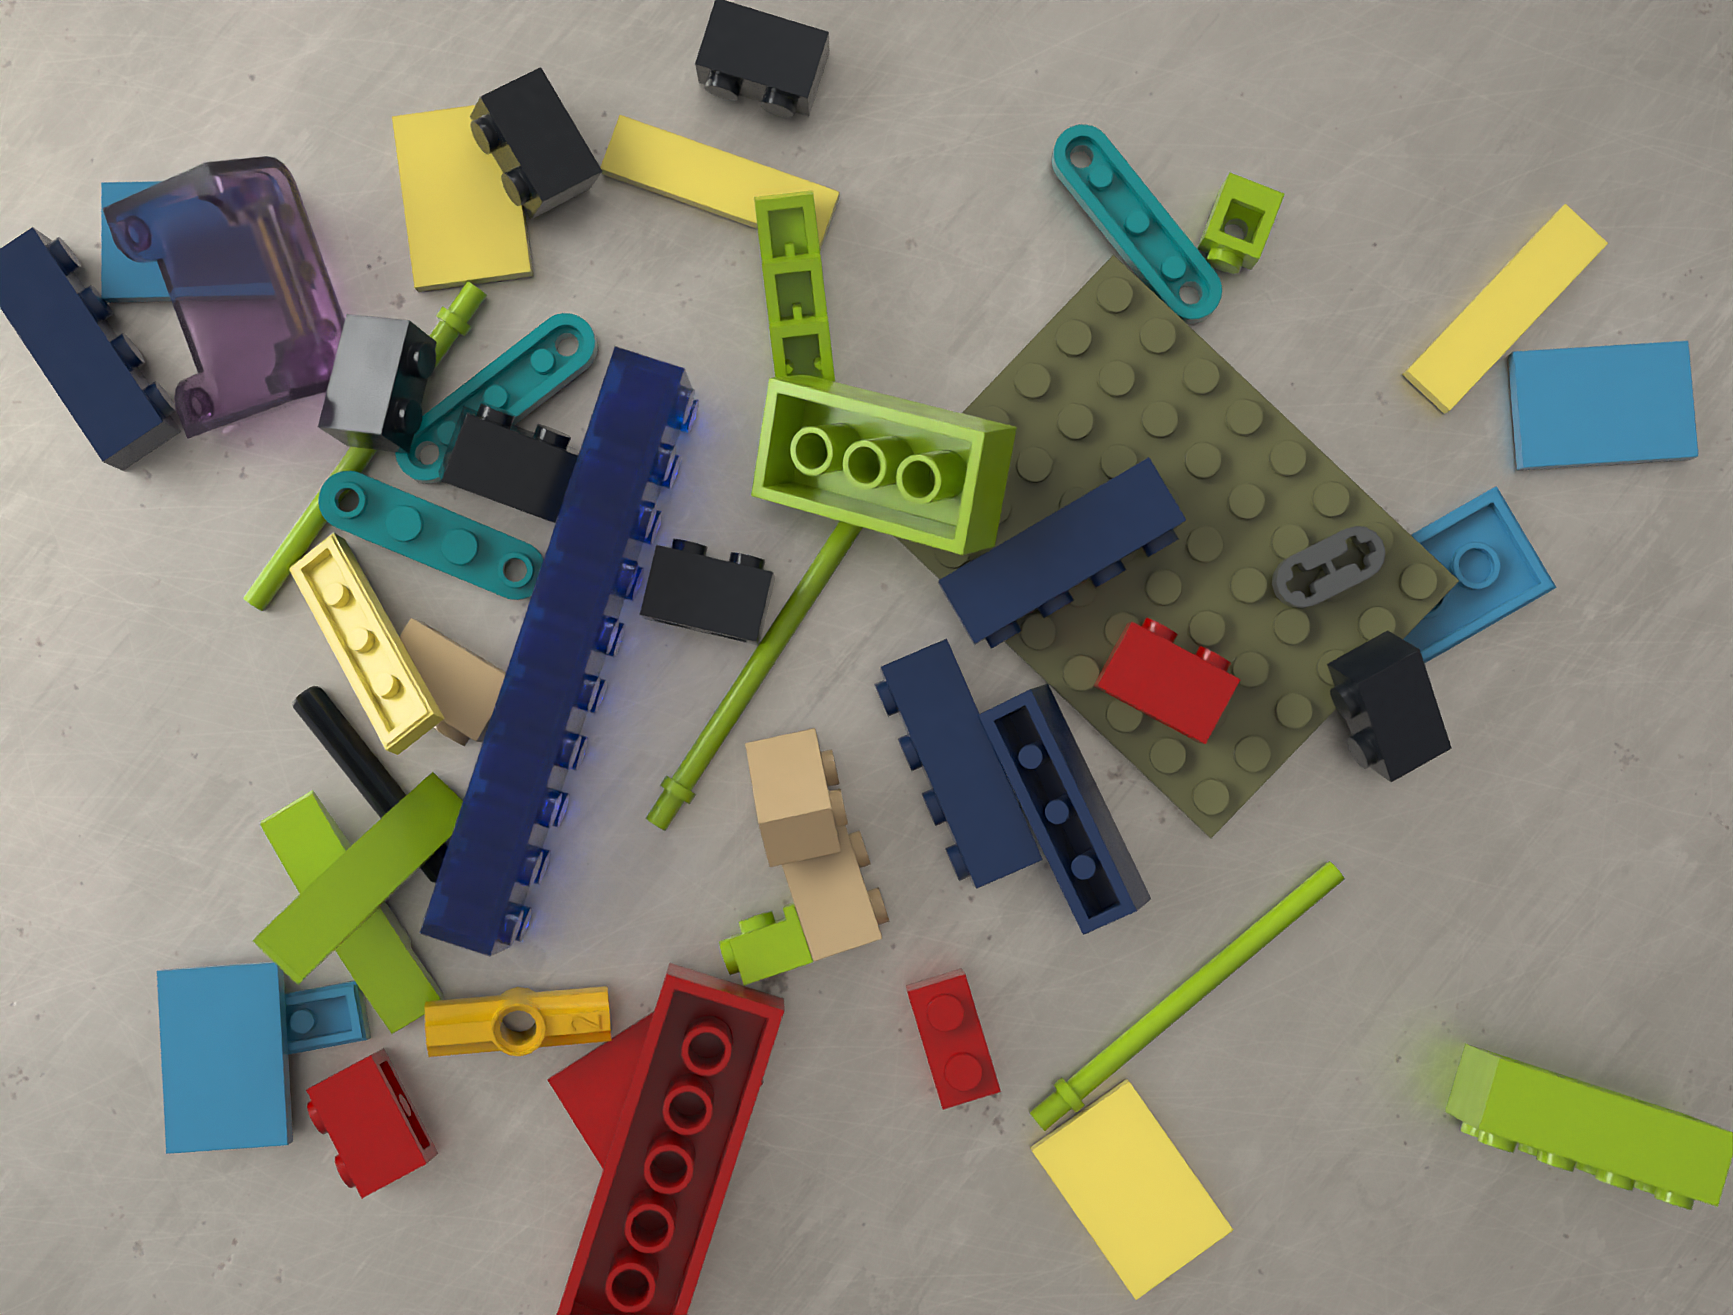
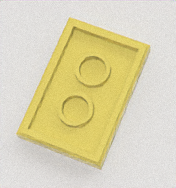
(456, 204)
(1131, 1189)

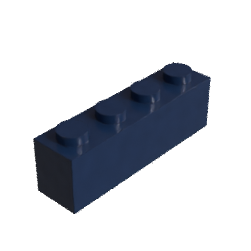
(80, 351)
(1062, 552)
(959, 763)
(1065, 808)

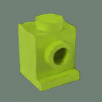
(1247, 206)
(766, 946)

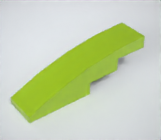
(794, 285)
(361, 879)
(380, 949)

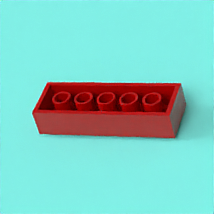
(673, 1148)

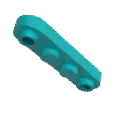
(1135, 222)
(514, 382)
(430, 534)

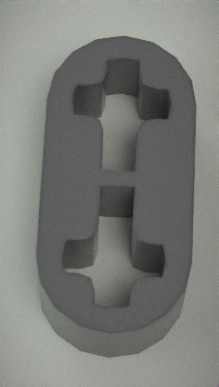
(1334, 580)

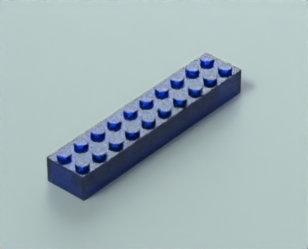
(560, 655)

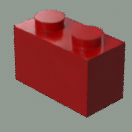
(1168, 681)
(953, 1038)
(370, 1124)

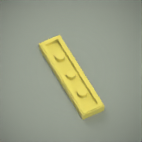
(704, 174)
(1505, 309)
(366, 644)

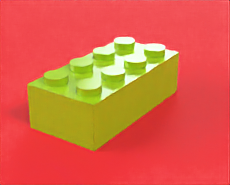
(883, 463)
(1603, 1130)

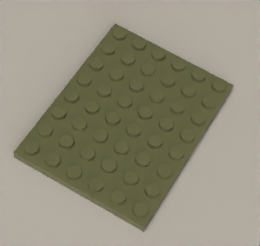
(1134, 382)

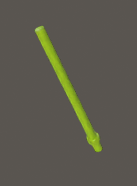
(451, 324)
(680, 786)
(1073, 1091)

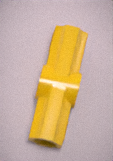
(478, 1027)

